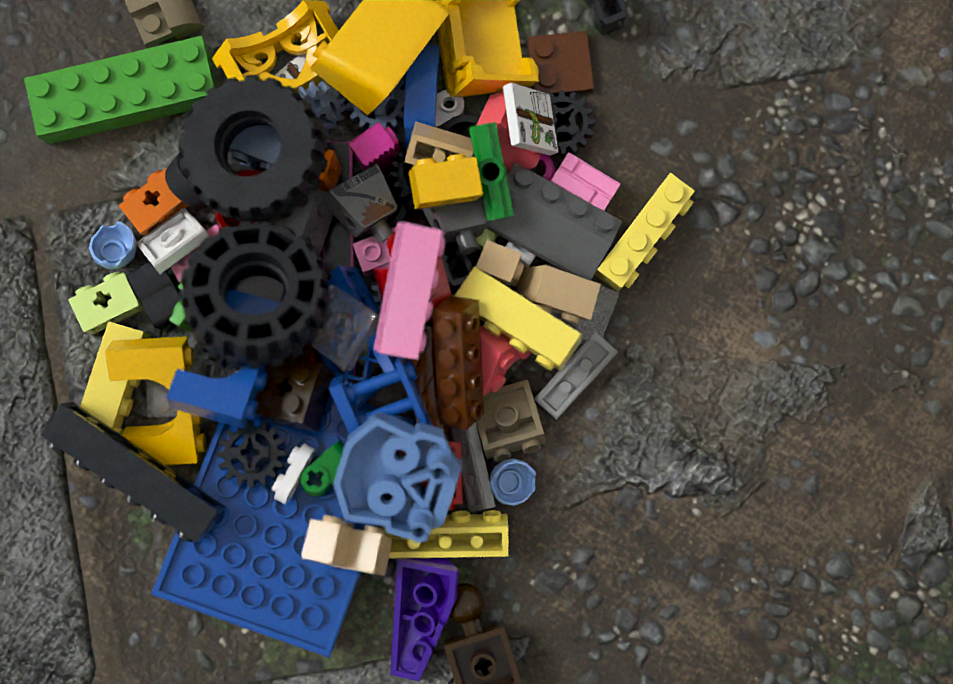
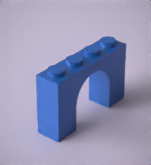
(228, 398)

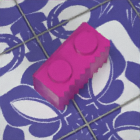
(375, 147)

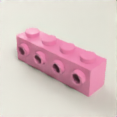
(408, 290)

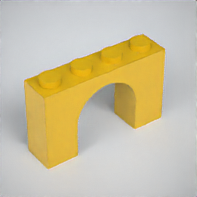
(158, 360)

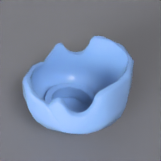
(113, 246)
(512, 481)

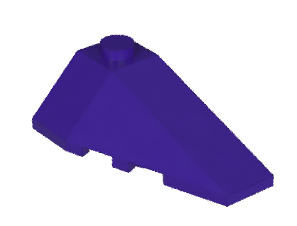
(422, 606)

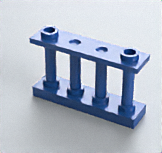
(347, 394)

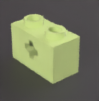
(89, 301)

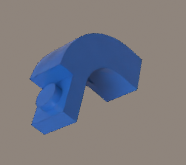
(421, 90)

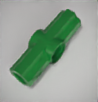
(487, 151)

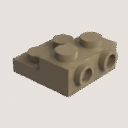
(510, 422)

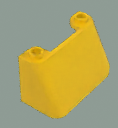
(377, 48)
(482, 48)

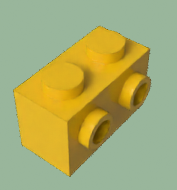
(445, 181)

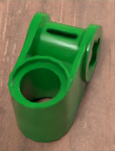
(324, 466)

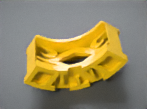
(298, 24)

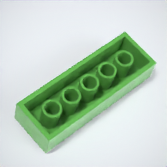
(120, 90)

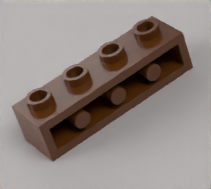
(458, 361)

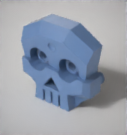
(373, 468)

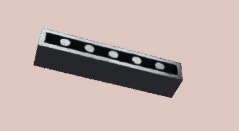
(132, 472)

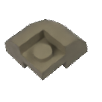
(164, 19)

